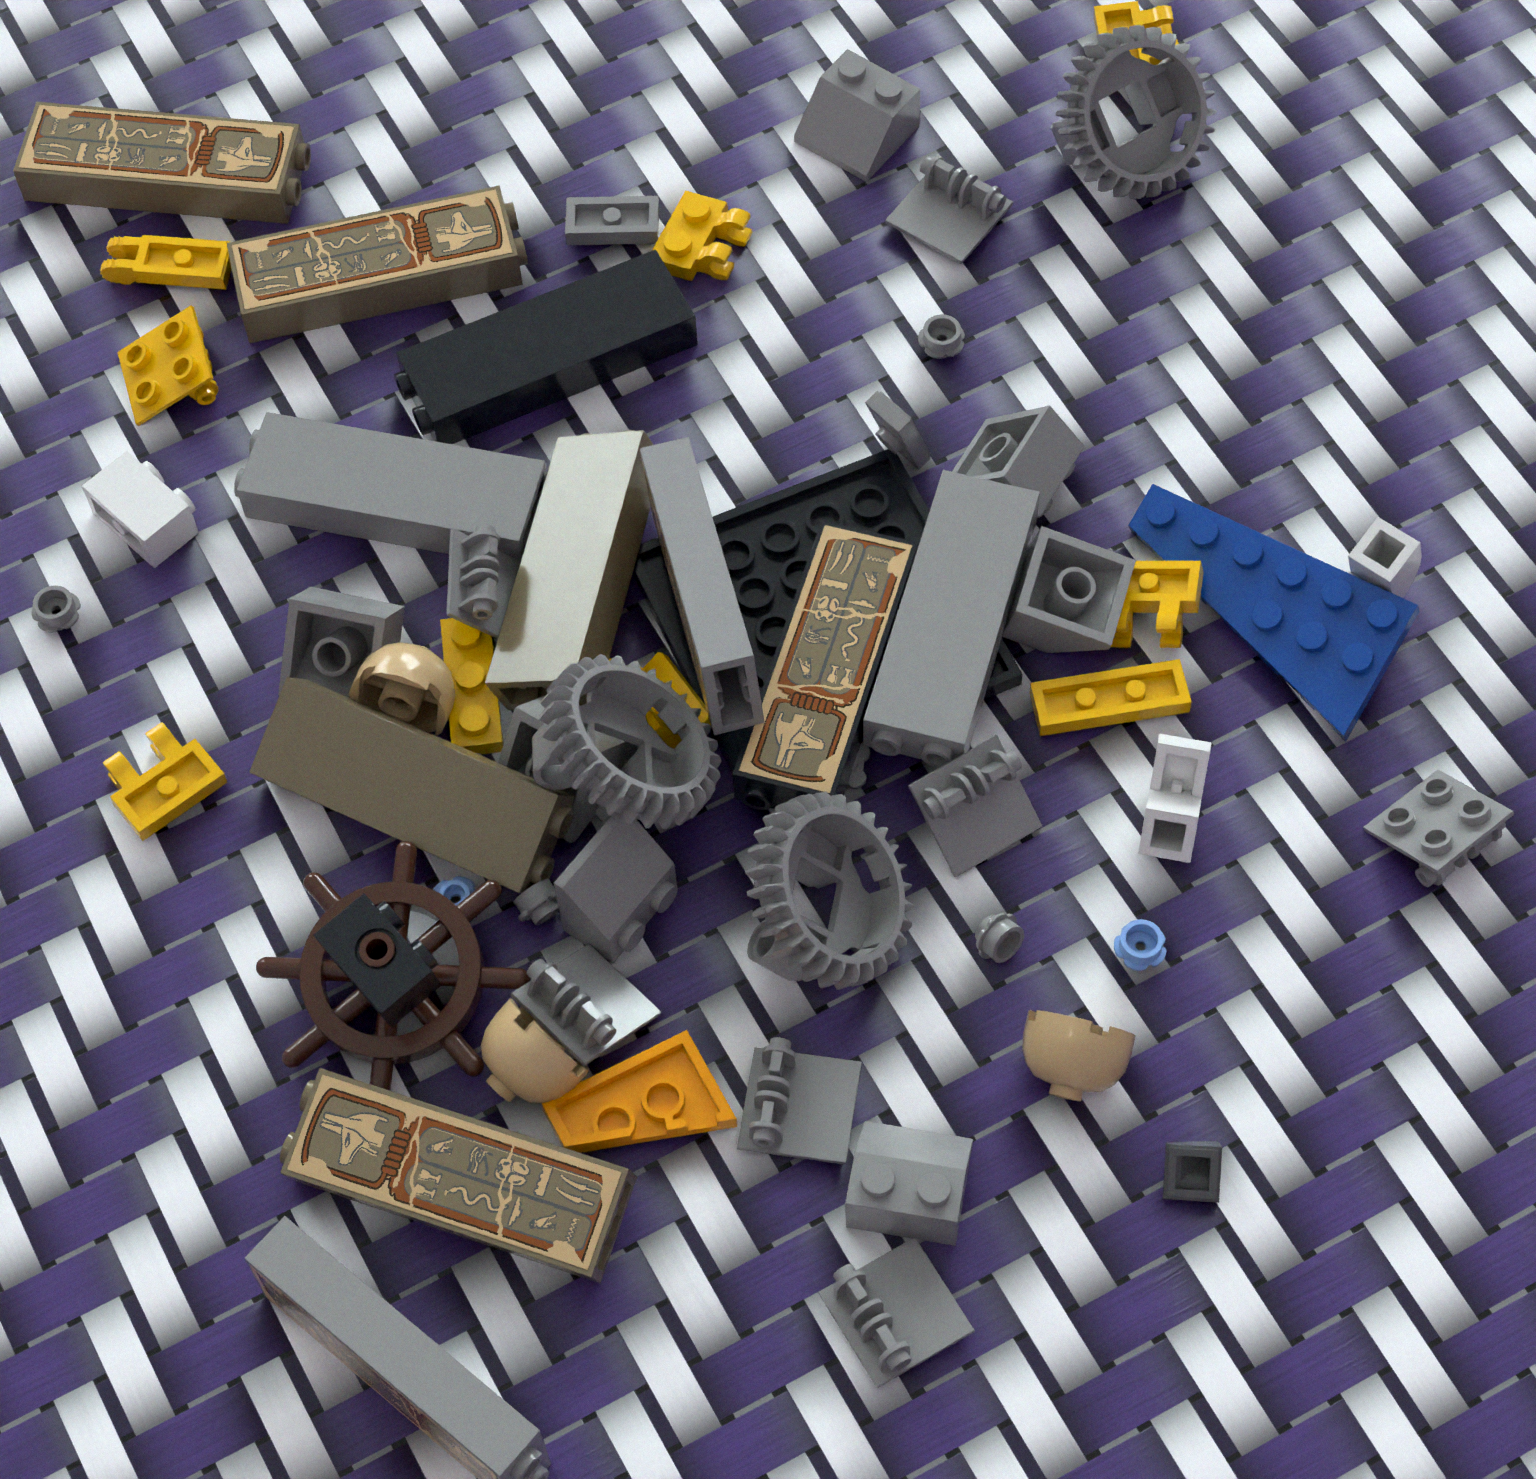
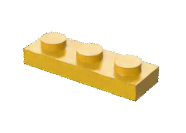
(1110, 697)
(476, 710)

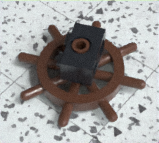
(370, 948)

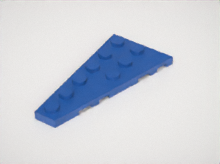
(1298, 614)

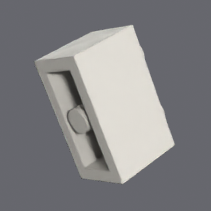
(141, 508)

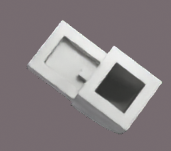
(1386, 558)
(1174, 798)

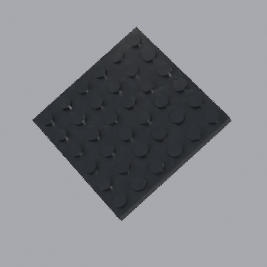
(768, 551)

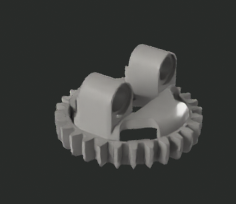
(1157, 98)
(657, 779)
(813, 843)

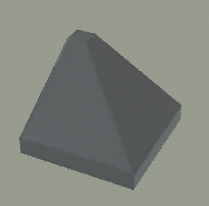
(1192, 1171)

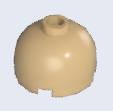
(407, 685)
(1074, 1053)
(527, 1058)

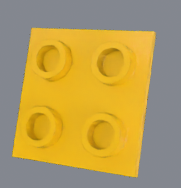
(168, 367)

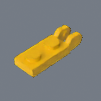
(167, 261)

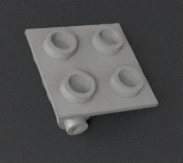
(949, 209)
(479, 579)
(976, 805)
(1440, 825)
(584, 1003)
(799, 1104)
(895, 1311)

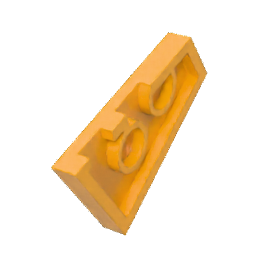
(642, 1100)

